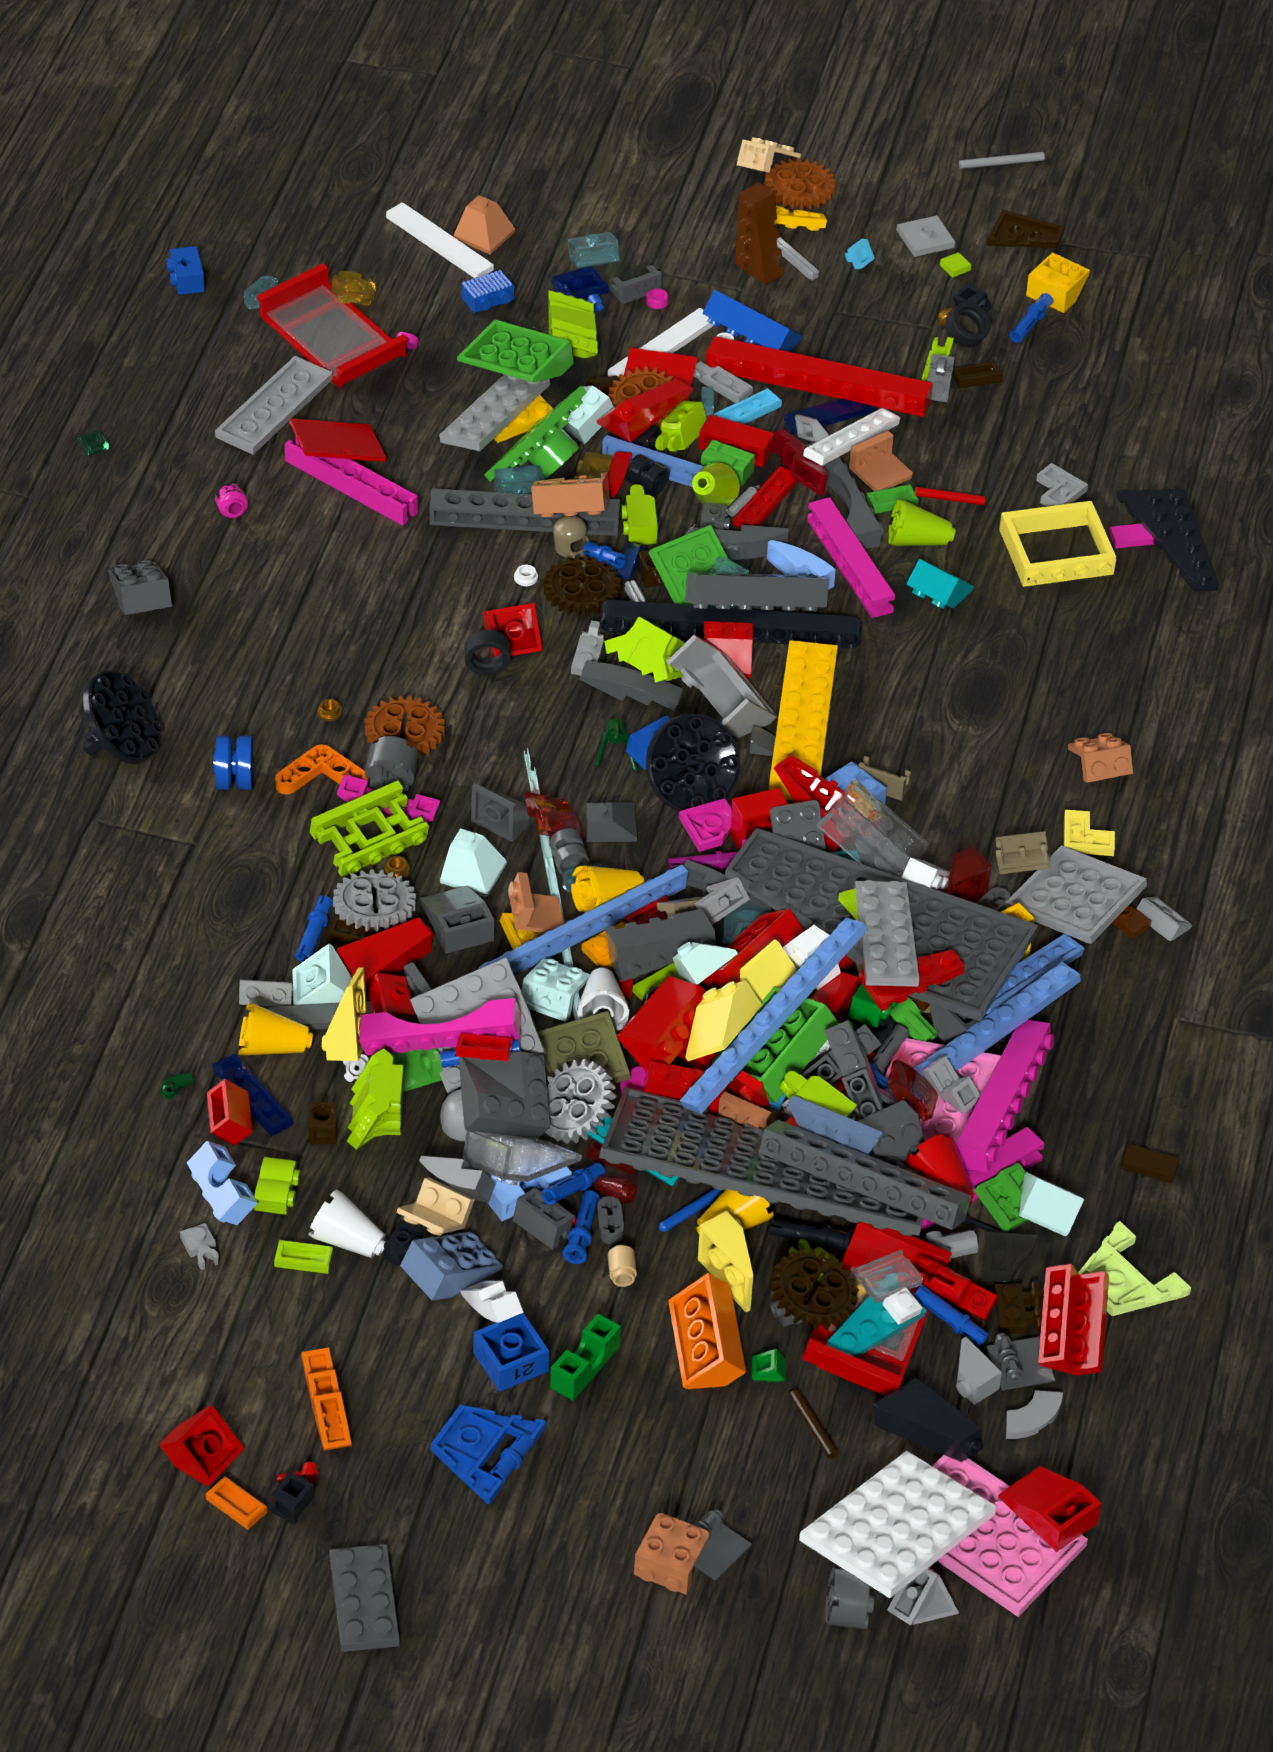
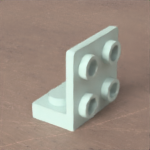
(552, 988)

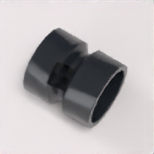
(648, 474)

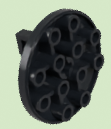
(120, 718)
(692, 762)

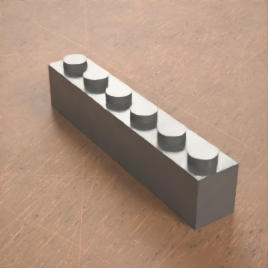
(756, 590)

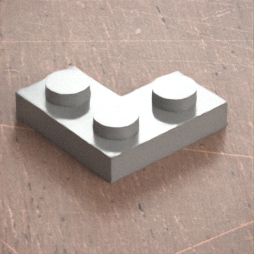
(1062, 485)

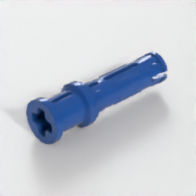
(580, 1235)

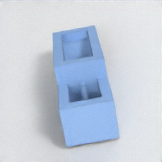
(796, 561)

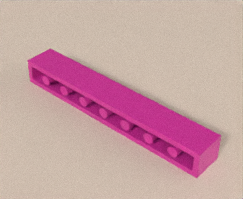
(1004, 1095)

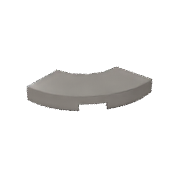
(1034, 1416)

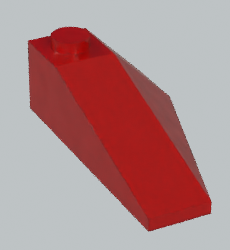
(642, 411)
(806, 785)

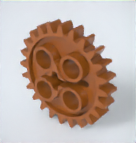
(800, 183)
(627, 387)
(422, 729)

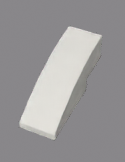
(492, 1300)

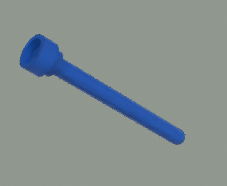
(690, 1210)

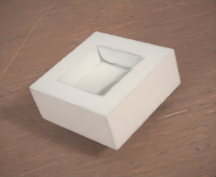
(902, 1306)

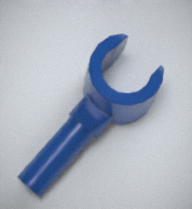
(594, 298)

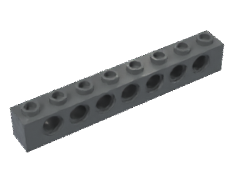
(509, 512)
(865, 1174)

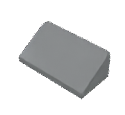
(809, 428)
(1163, 918)

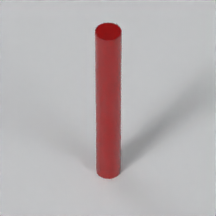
(949, 496)

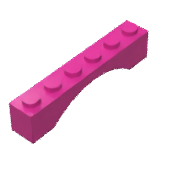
(395, 1035)

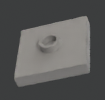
(925, 236)

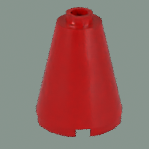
(941, 1163)

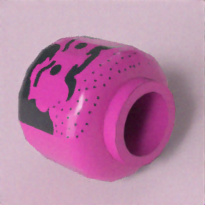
(231, 500)

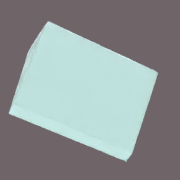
(1048, 1204)

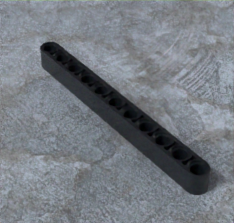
(767, 625)

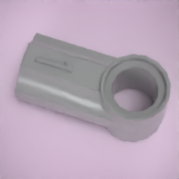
(958, 1243)

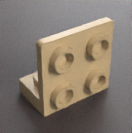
(759, 156)
(438, 1208)

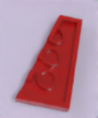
(932, 970)

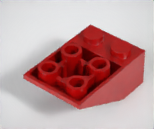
(1053, 1506)

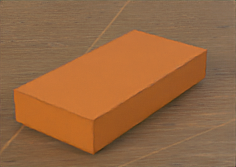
(236, 1503)

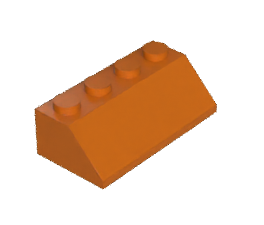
(707, 1334)

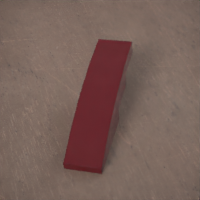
(802, 468)

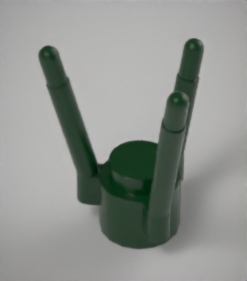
(615, 734)

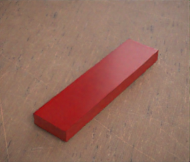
(766, 498)

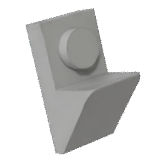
(722, 899)

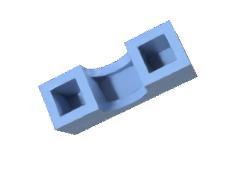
(505, 1196)
(228, 1198)

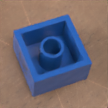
(511, 1352)

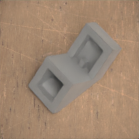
(956, 1091)

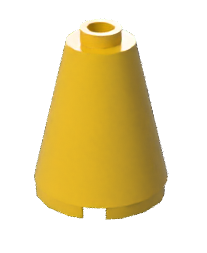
(600, 884)
(272, 1033)
(748, 1210)

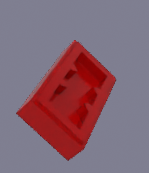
(484, 1047)

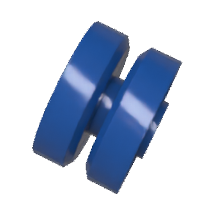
(233, 762)

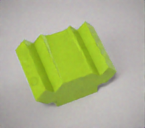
(573, 321)
(647, 649)
(377, 1100)

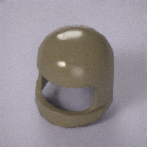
(566, 531)

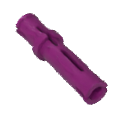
(715, 861)

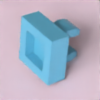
(860, 254)

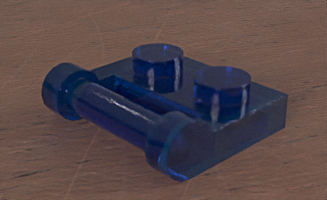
(580, 283)

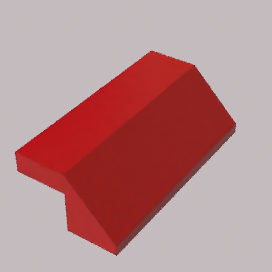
(1073, 1320)

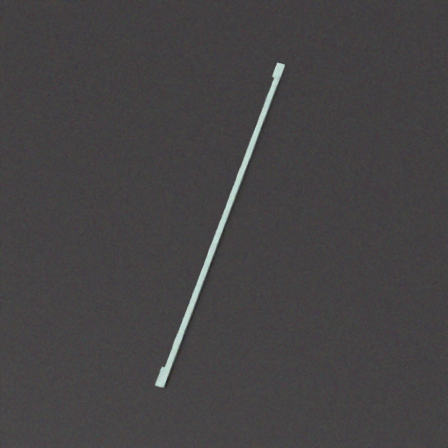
(550, 870)

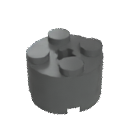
(391, 761)
(848, 1600)

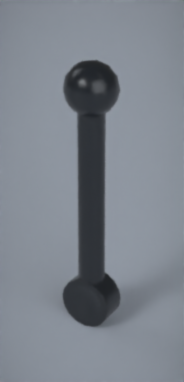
(981, 1225)

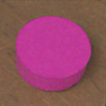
(657, 298)
(412, 340)

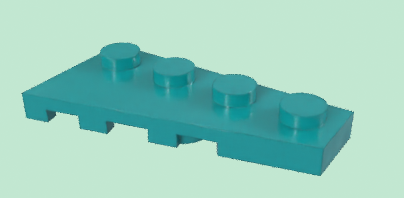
(868, 1328)

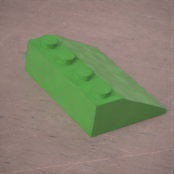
(519, 352)
(790, 1045)

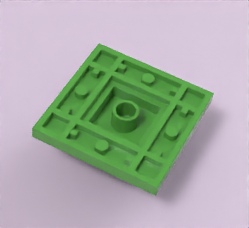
(546, 441)

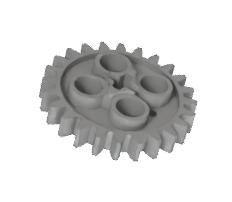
(355, 900)
(570, 1115)

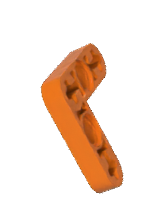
(325, 763)

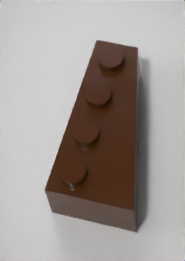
(758, 234)

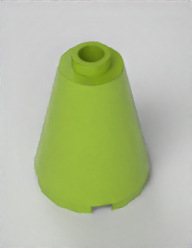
(716, 484)
(918, 527)

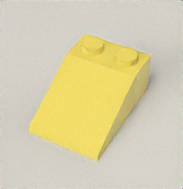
(721, 1018)
(344, 1030)
(726, 1256)

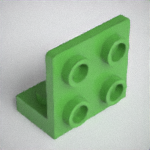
(419, 1067)

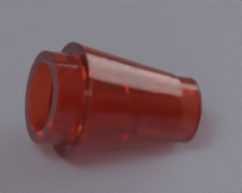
(620, 1188)

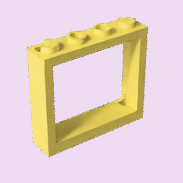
(1052, 518)

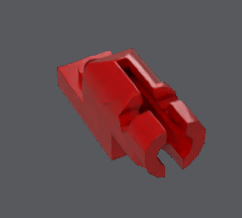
(957, 1289)

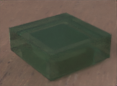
(93, 443)

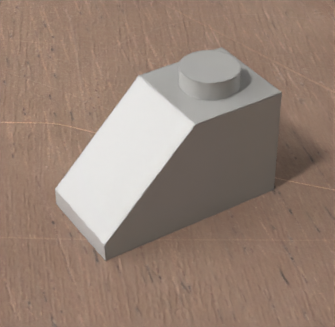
(976, 1373)

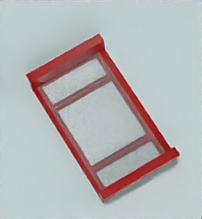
(327, 330)

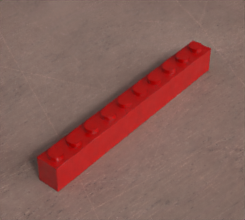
(820, 376)

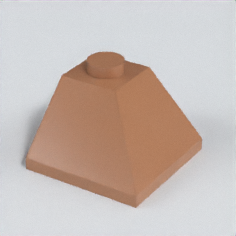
(484, 225)

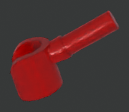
(308, 1471)

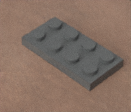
(364, 1598)

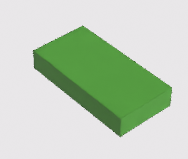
(886, 499)

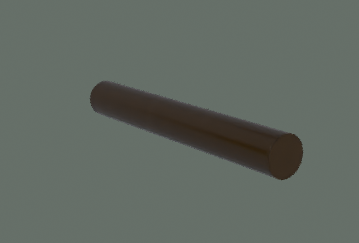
(813, 1424)

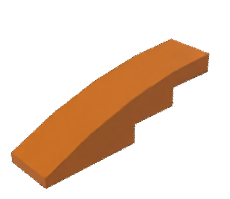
(326, 1399)

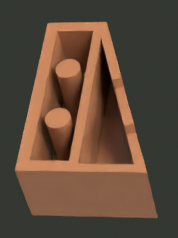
(570, 496)

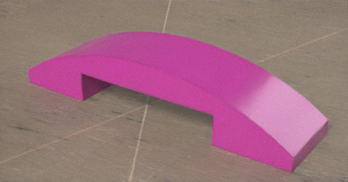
(421, 806)

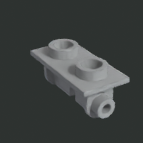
(265, 993)

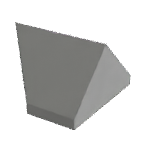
(923, 1600)

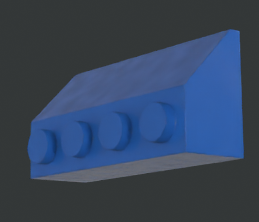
(749, 323)

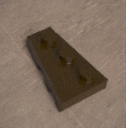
(1024, 231)

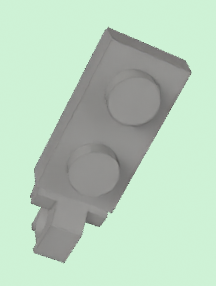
(723, 382)
(589, 648)

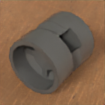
(568, 850)

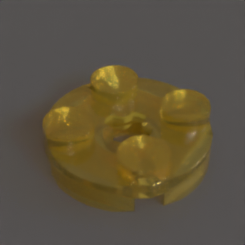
(351, 288)

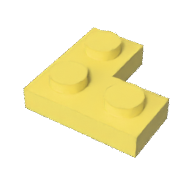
(1084, 840)

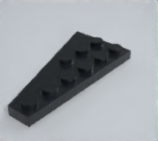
(1175, 530)

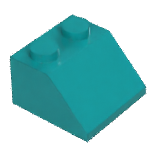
(938, 584)

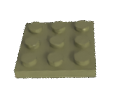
(587, 1039)

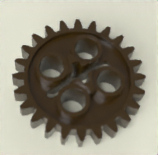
(581, 585)
(833, 1298)

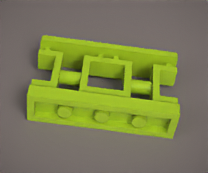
(361, 812)

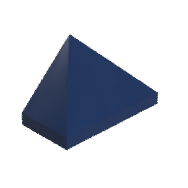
(631, 553)

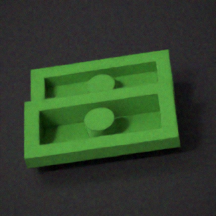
(1003, 1196)

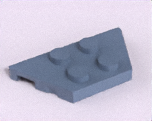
(833, 1126)

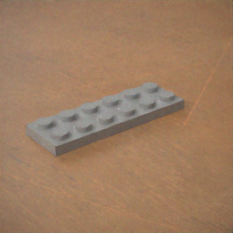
(273, 405)
(492, 412)
(889, 942)

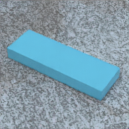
(751, 407)

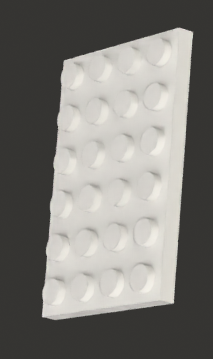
(897, 1524)

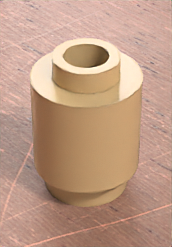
(622, 1265)

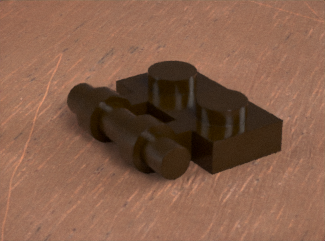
(1011, 1307)

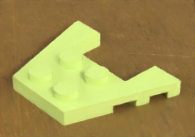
(1127, 1286)

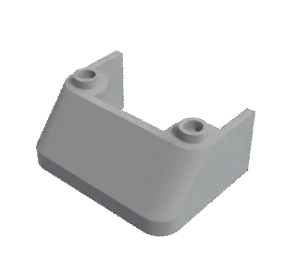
(723, 686)

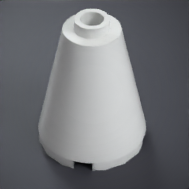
(603, 995)
(347, 1227)

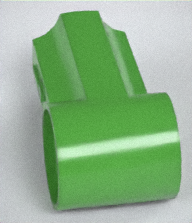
(910, 1017)

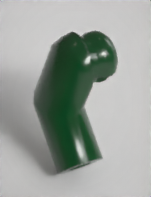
(173, 1083)

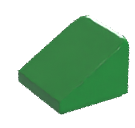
(769, 1366)

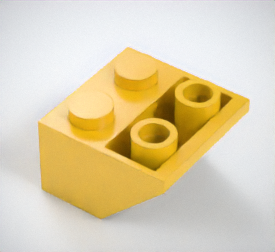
(1059, 279)

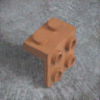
(876, 464)
(1103, 757)
(531, 910)
(745, 1112)
(670, 1553)

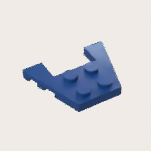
(472, 1438)

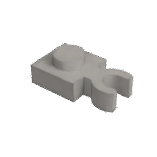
(200, 1242)

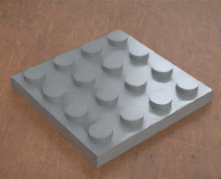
(1078, 894)
(469, 994)

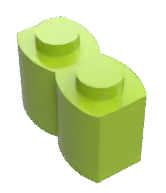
(276, 1185)

